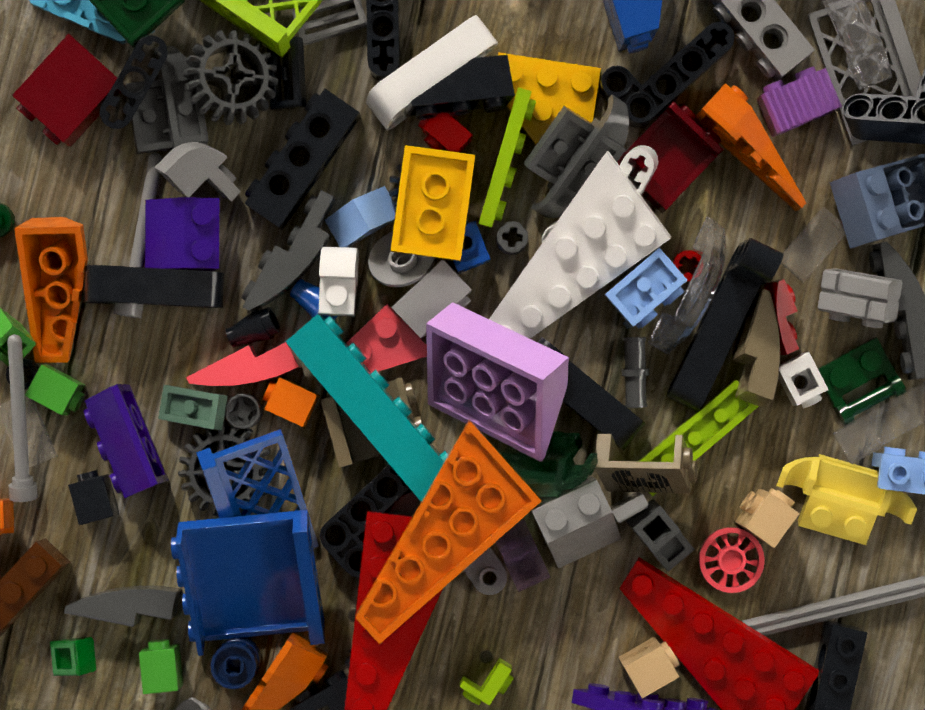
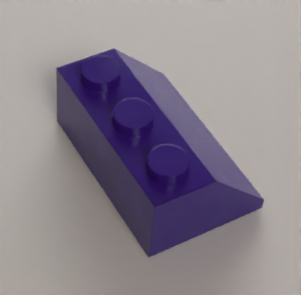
(125, 440)

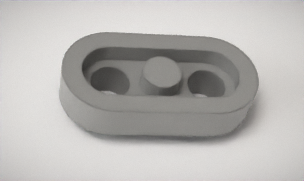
(487, 562)

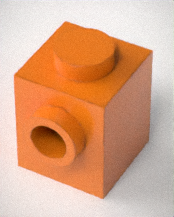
(290, 401)

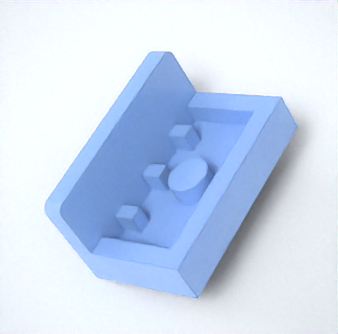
(899, 471)

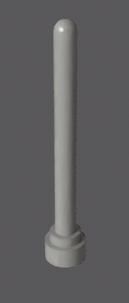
(138, 251)
(22, 486)

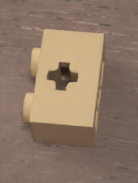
(650, 666)

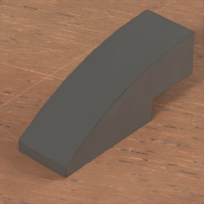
(127, 604)

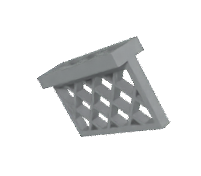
(897, 46)

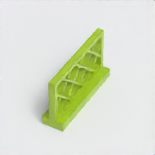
(261, 26)

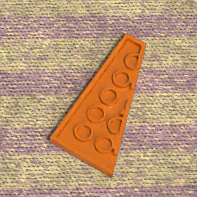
(460, 517)

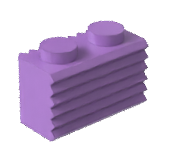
(798, 101)

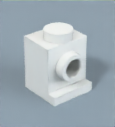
(814, 384)

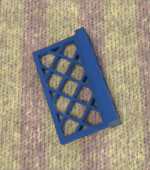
(224, 494)

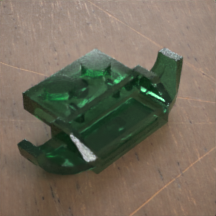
(558, 467)

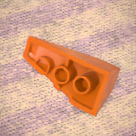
(747, 141)
(53, 276)
(288, 674)

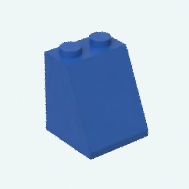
(633, 22)

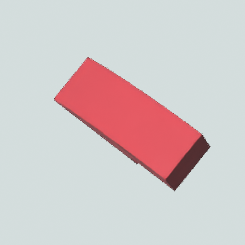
(247, 368)

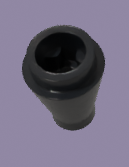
(255, 327)

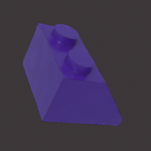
(182, 233)

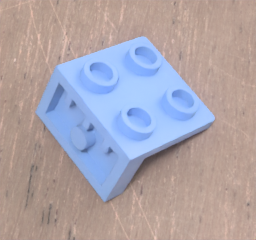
(645, 288)

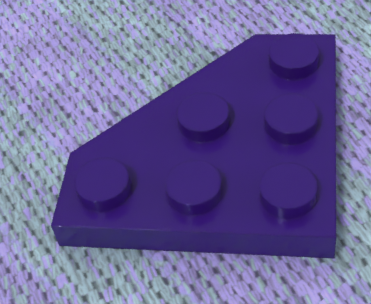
(600, 698)

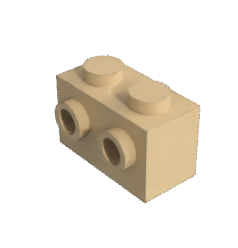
(767, 515)

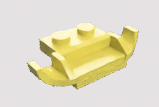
(843, 497)

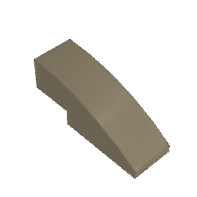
(759, 352)

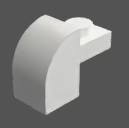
(338, 280)

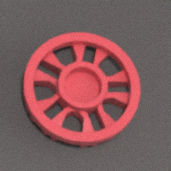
(731, 560)

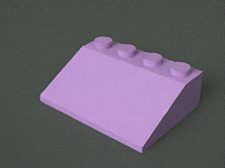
(495, 379)

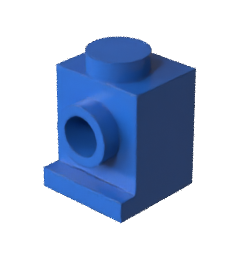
(476, 254)

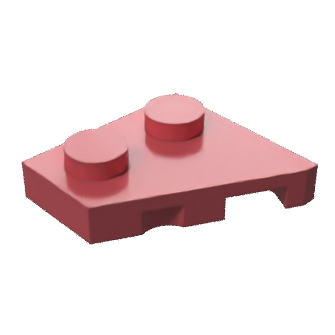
(388, 341)

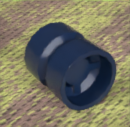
(236, 663)

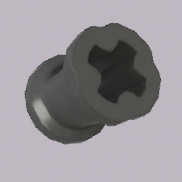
(520, 232)

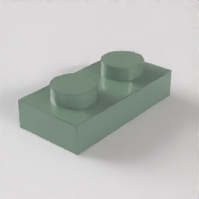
(193, 407)

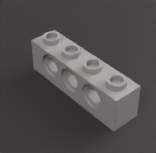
(770, 20)

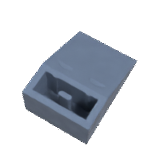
(881, 200)

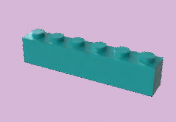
(368, 403)

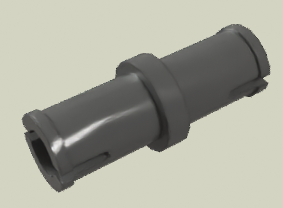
(635, 372)

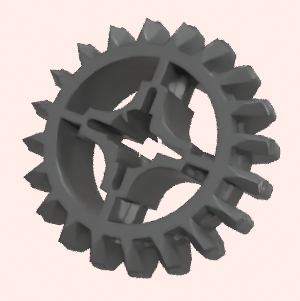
(258, 77)
(196, 472)

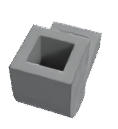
(194, 163)

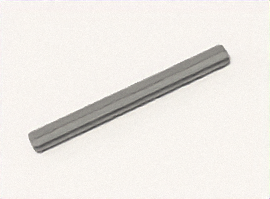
(838, 607)

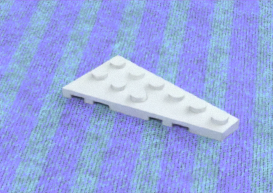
(590, 245)

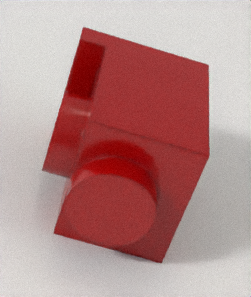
(445, 133)

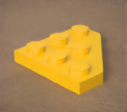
(553, 86)

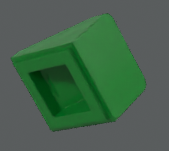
(73, 656)

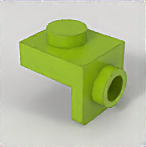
(497, 681)

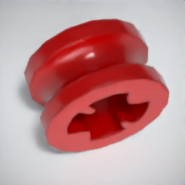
(687, 255)

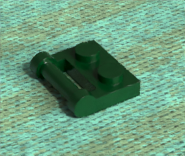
(856, 369)

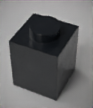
(93, 497)

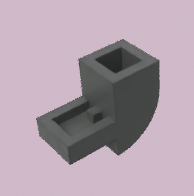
(660, 535)

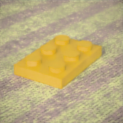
(432, 203)

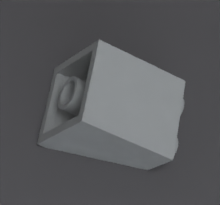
(576, 522)

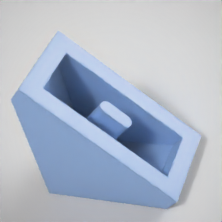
(362, 217)

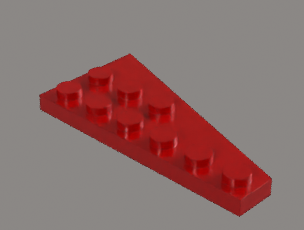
(720, 651)
(377, 667)

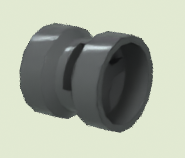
(238, 411)

